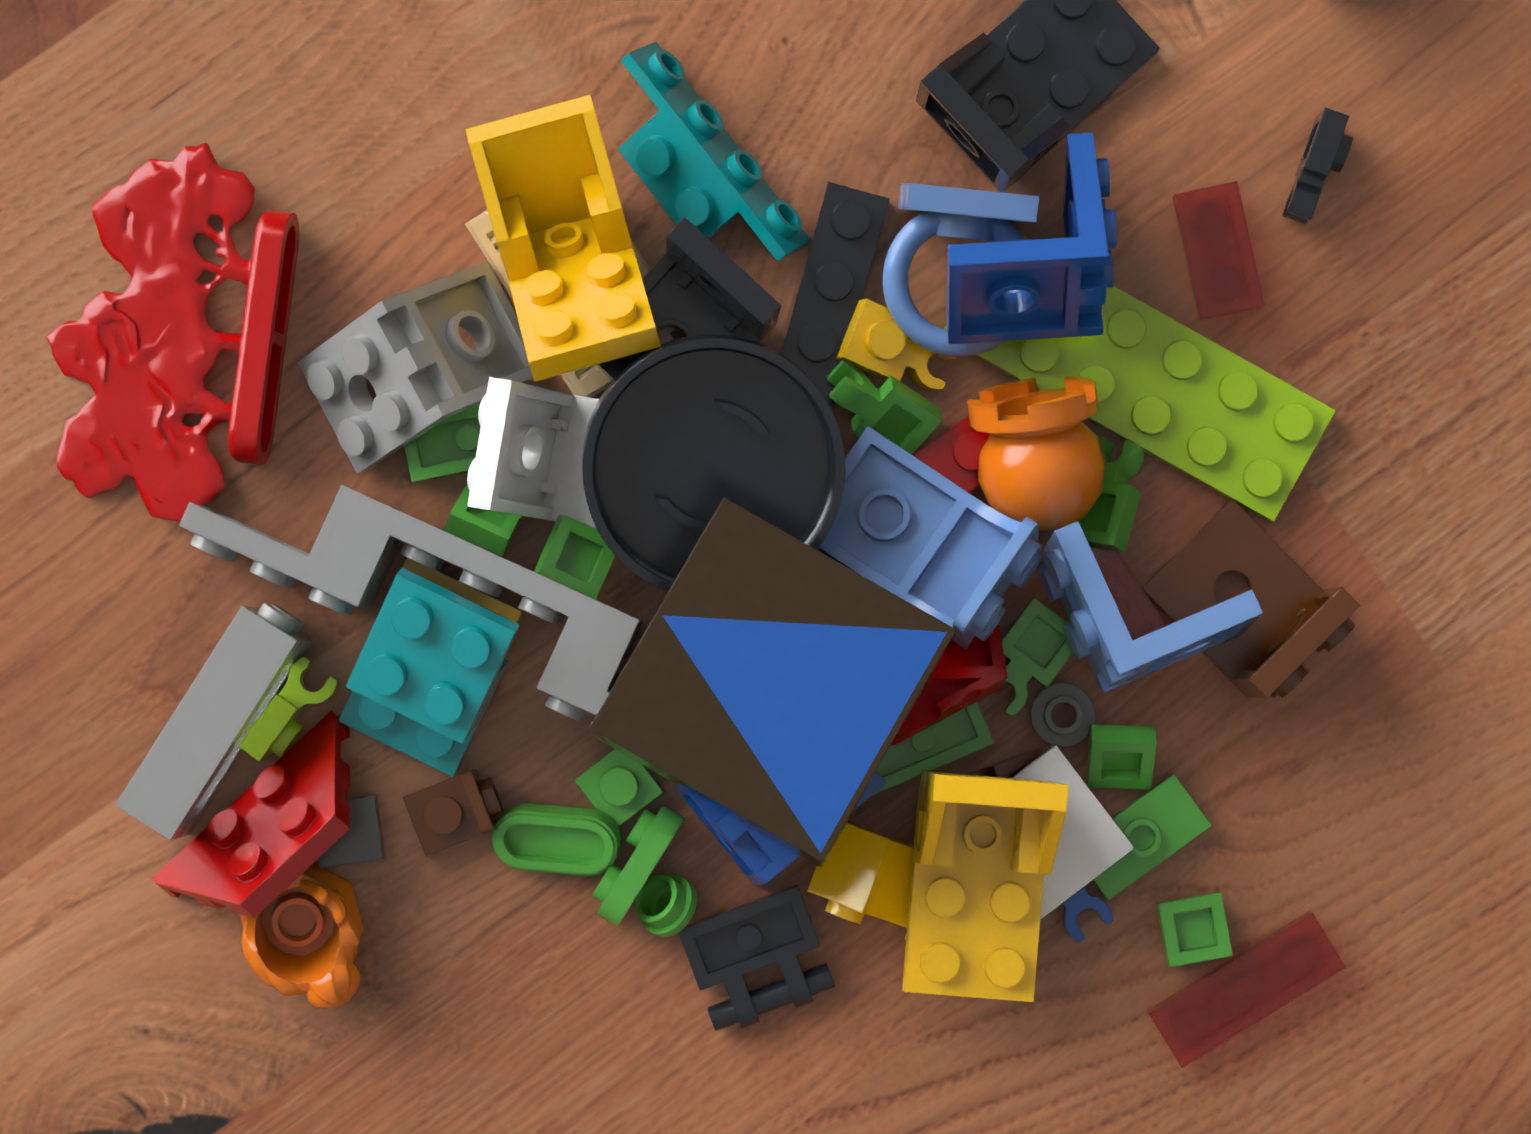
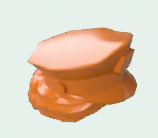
(308, 939)

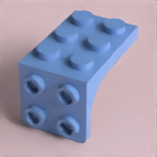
(928, 539)

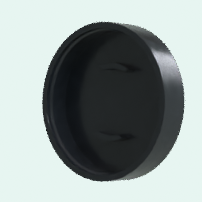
(702, 426)

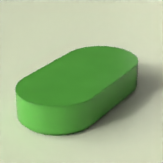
(557, 839)

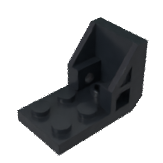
(1033, 81)

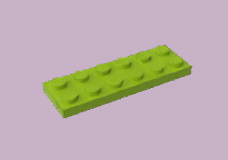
(1182, 400)

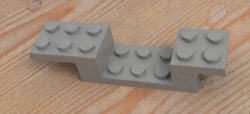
(359, 549)

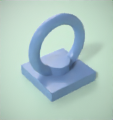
(949, 214)

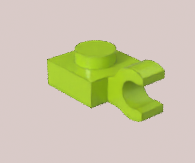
(277, 725)

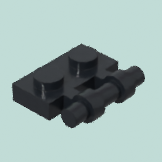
(750, 939)

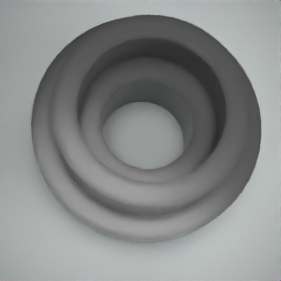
(1042, 720)

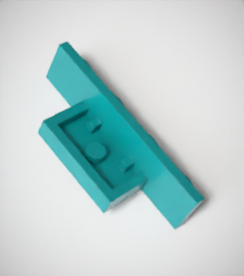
(697, 165)

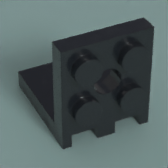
(702, 293)

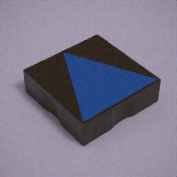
(772, 681)

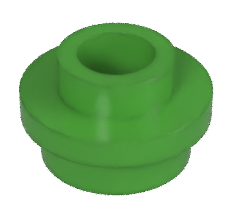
(666, 904)

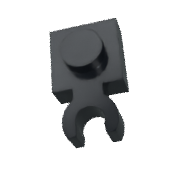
(1324, 151)

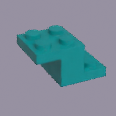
(428, 672)

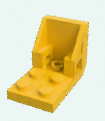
(562, 238)
(980, 883)

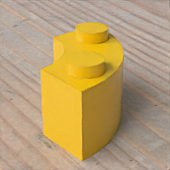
(866, 876)

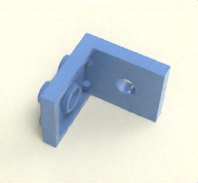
(1099, 630)

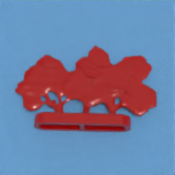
(153, 344)

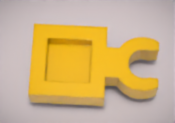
(883, 350)

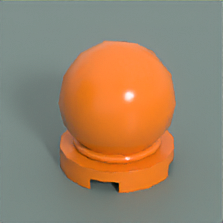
(1039, 451)

